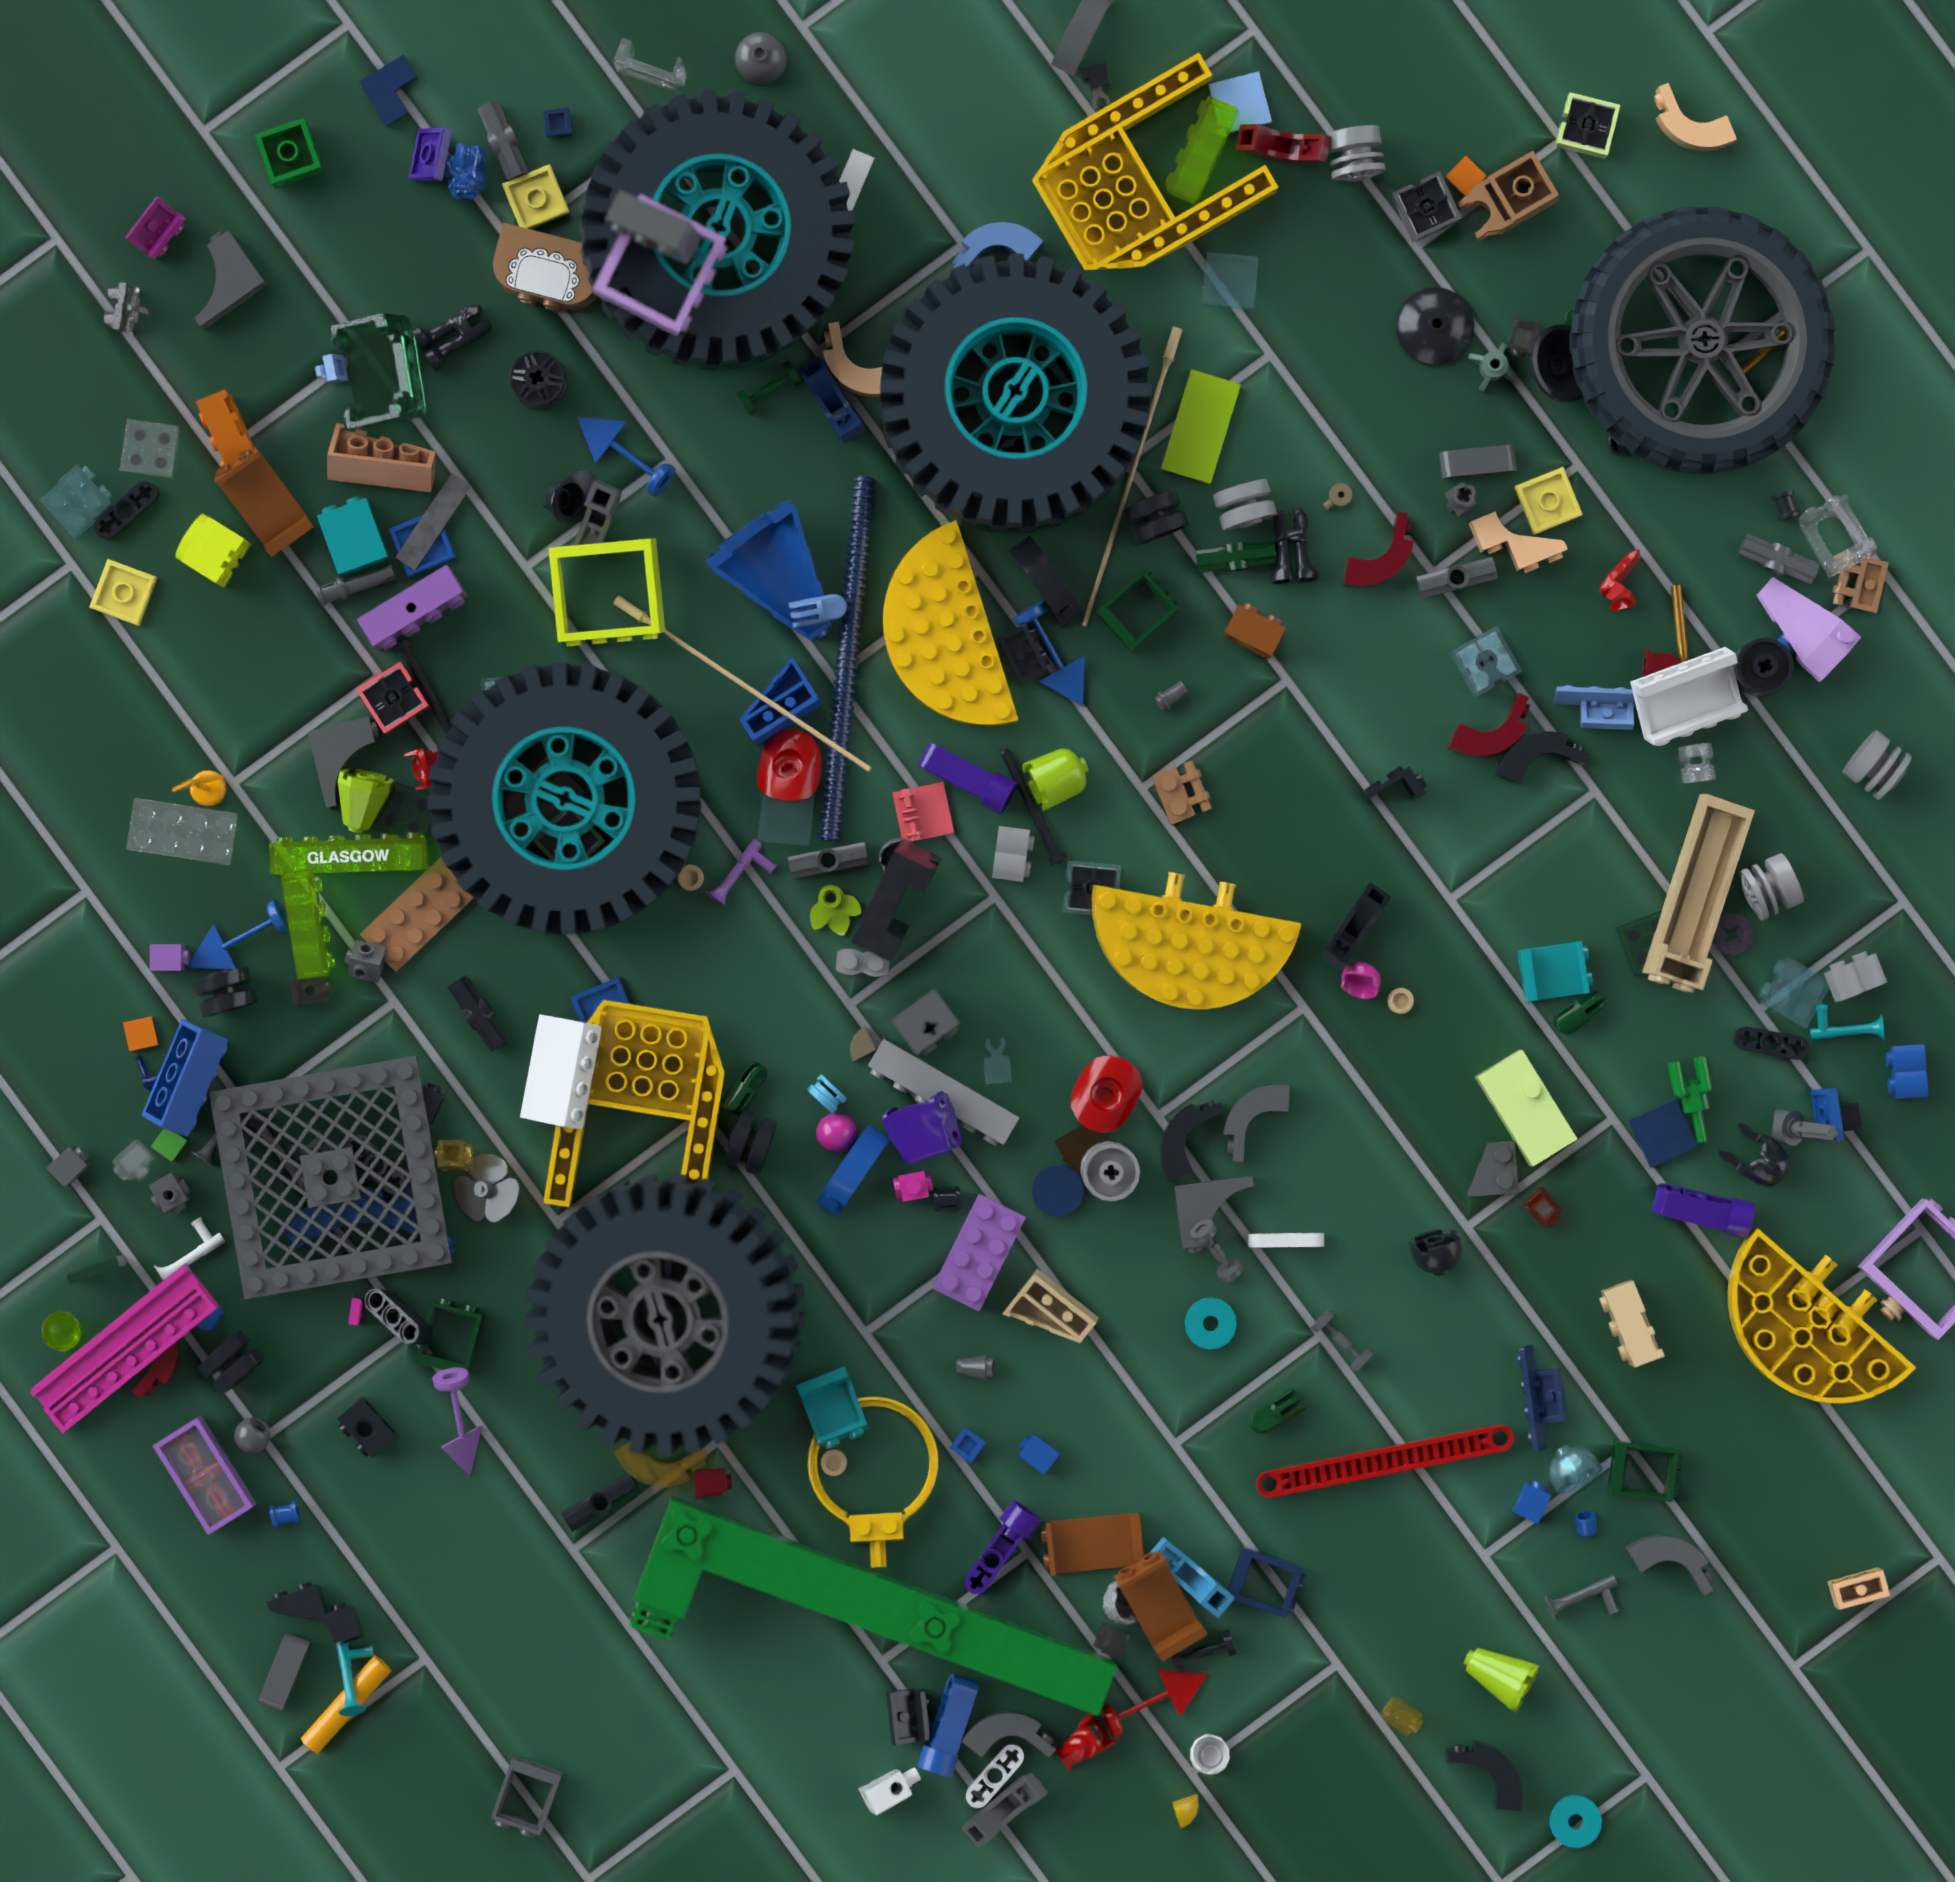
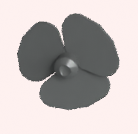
(486, 1196)

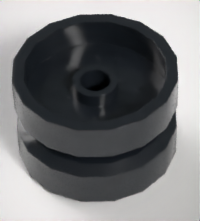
(1155, 517)
(1777, 664)
(225, 992)
(749, 1142)
(231, 1363)

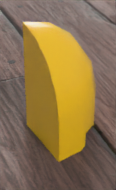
(1186, 1810)

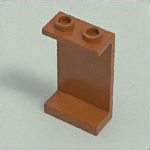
(263, 501)
(1092, 1543)
(1159, 1605)

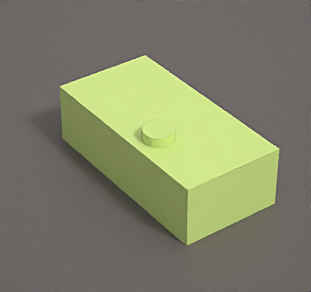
(1526, 1108)

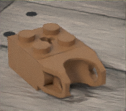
(1502, 197)

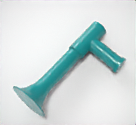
(1826, 1032)
(345, 1656)

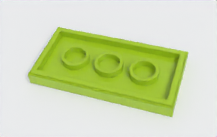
(1200, 427)

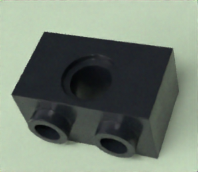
(381, 1433)

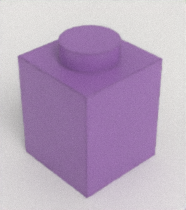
(168, 957)

